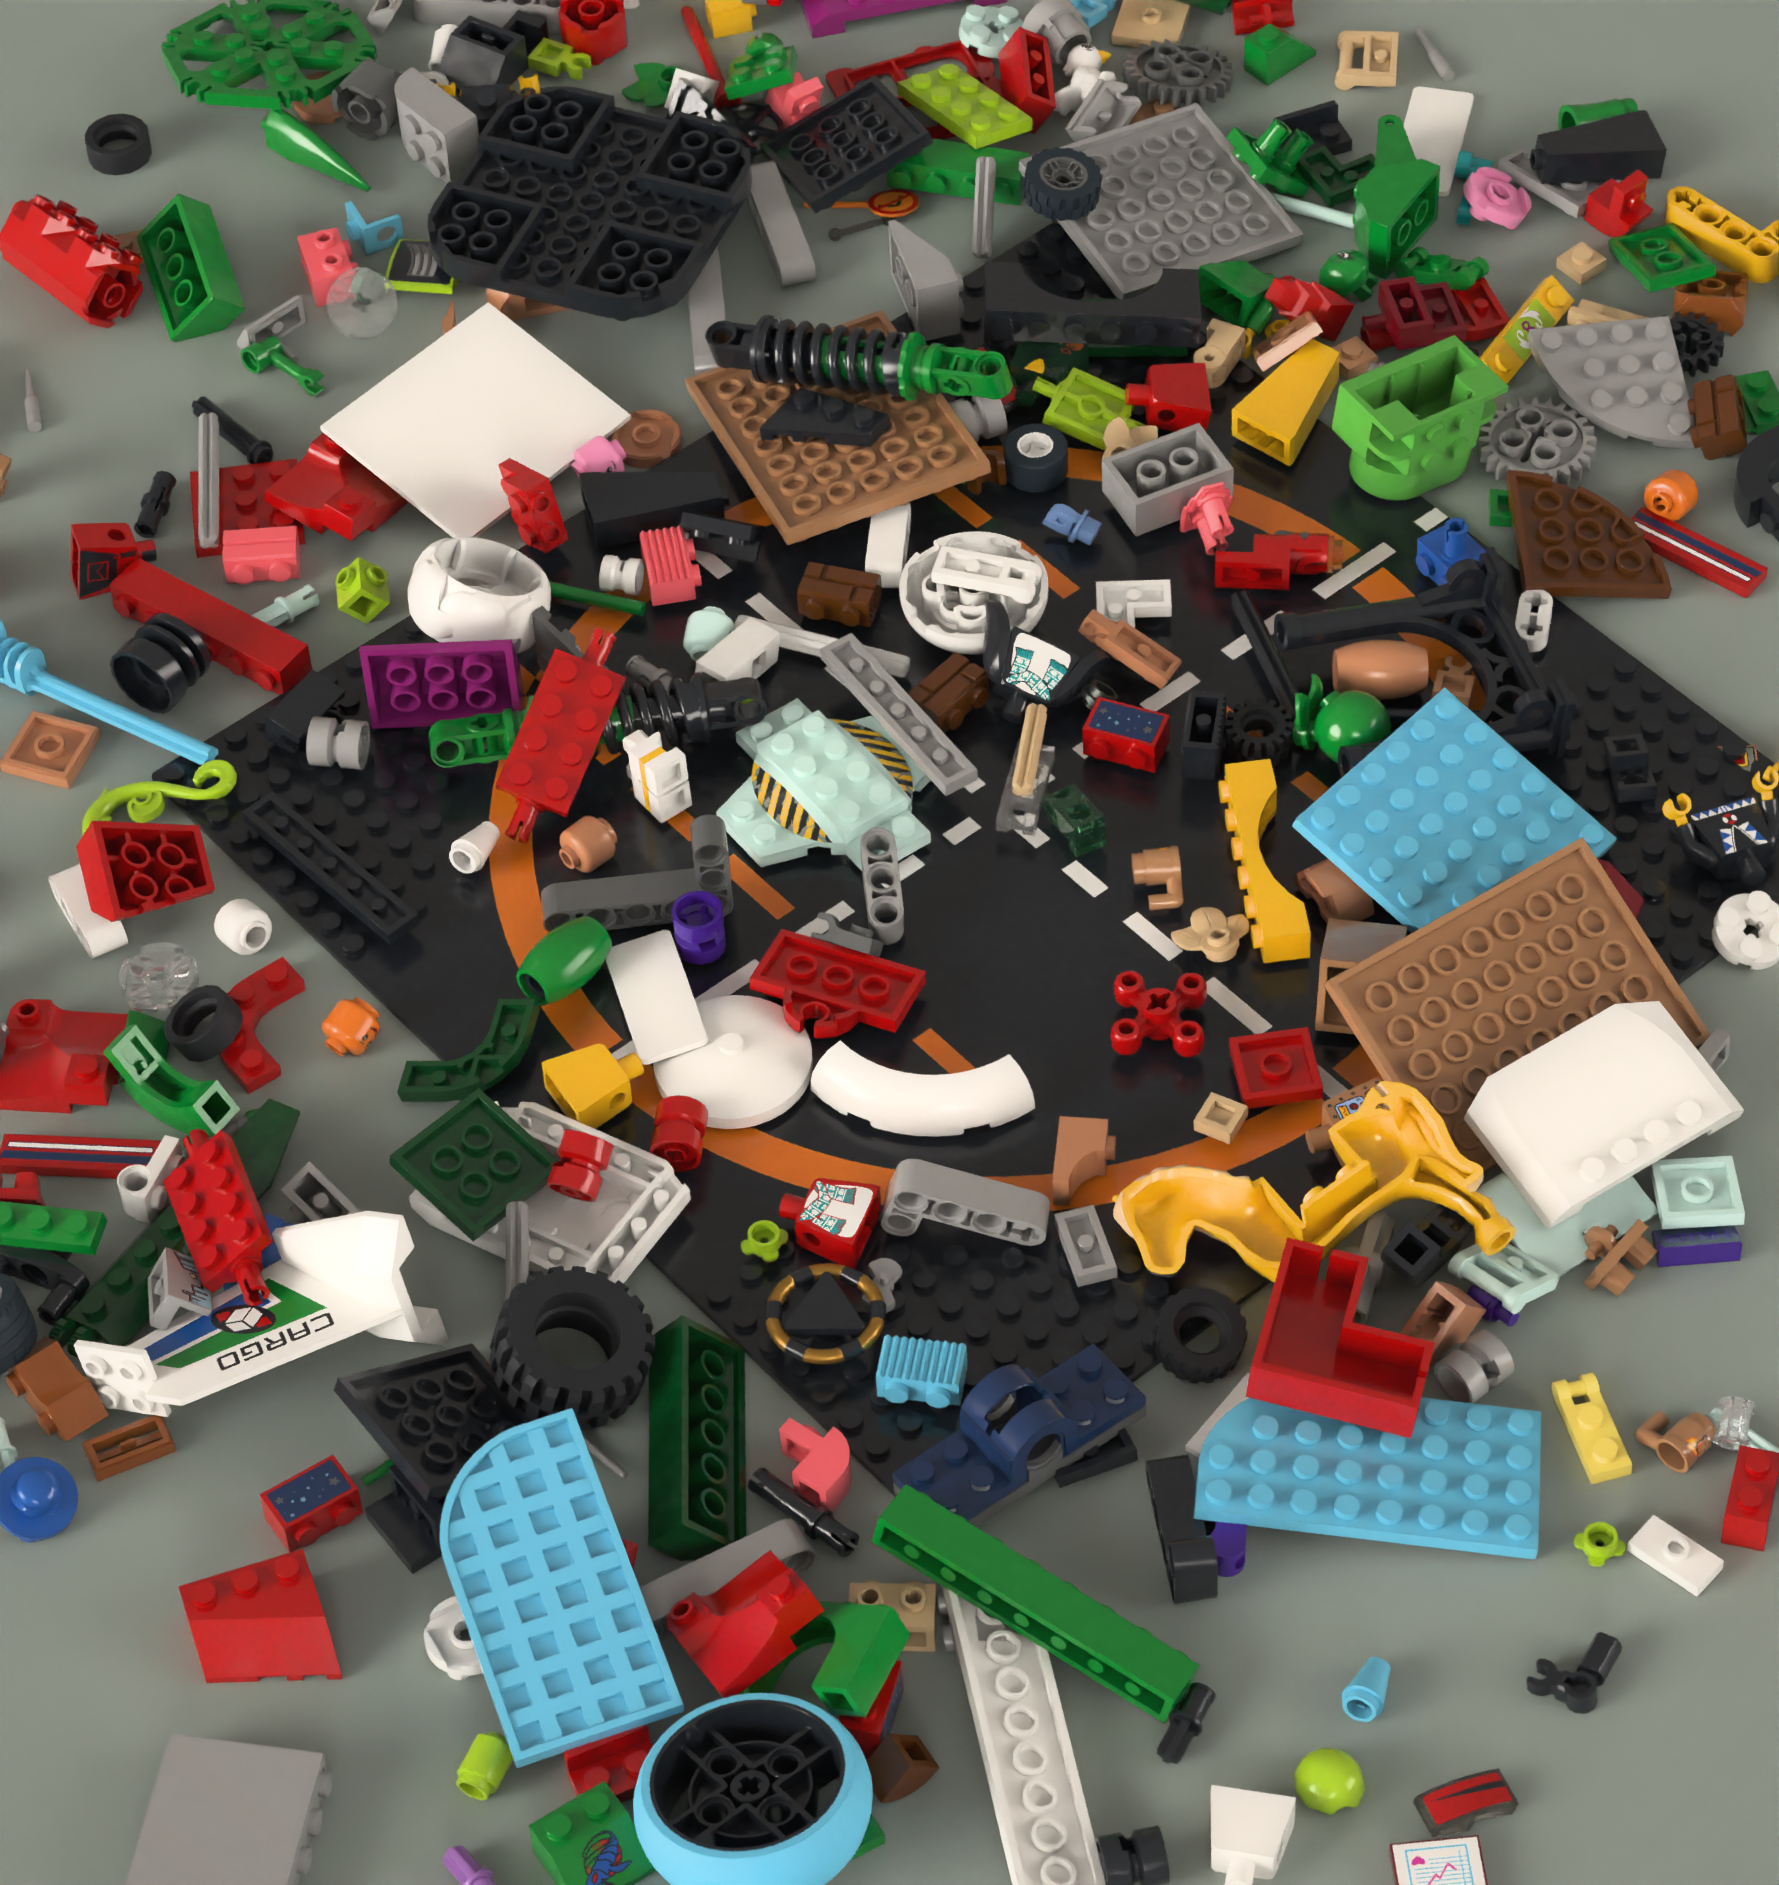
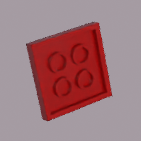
(243, 501)

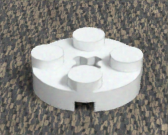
(1729, 927)
(443, 1641)

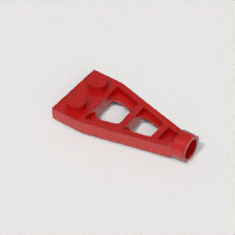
(1477, 305)

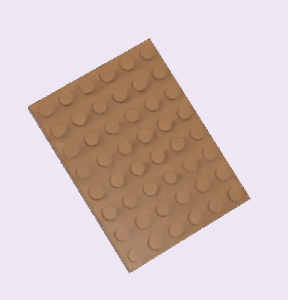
(828, 485)
(1503, 982)

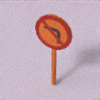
(885, 203)

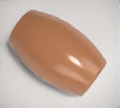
(1381, 668)

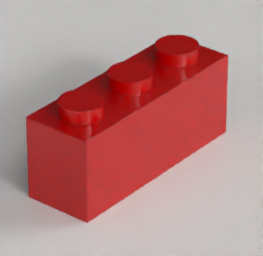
(1028, 75)

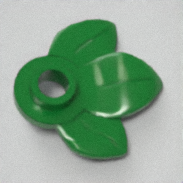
(652, 85)
(1306, 712)

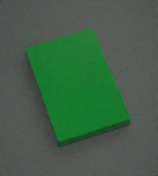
(1661, 257)

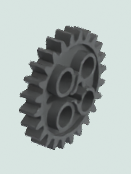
(1177, 73)

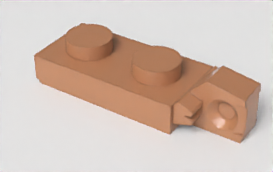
(1131, 648)

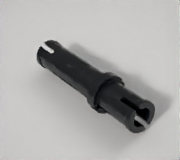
(815, 1520)

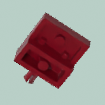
(1416, 313)

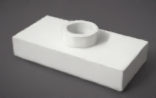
(1675, 1555)

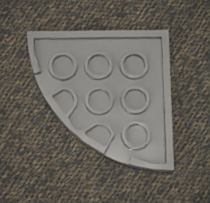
(1620, 377)

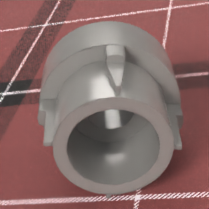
(1060, 24)

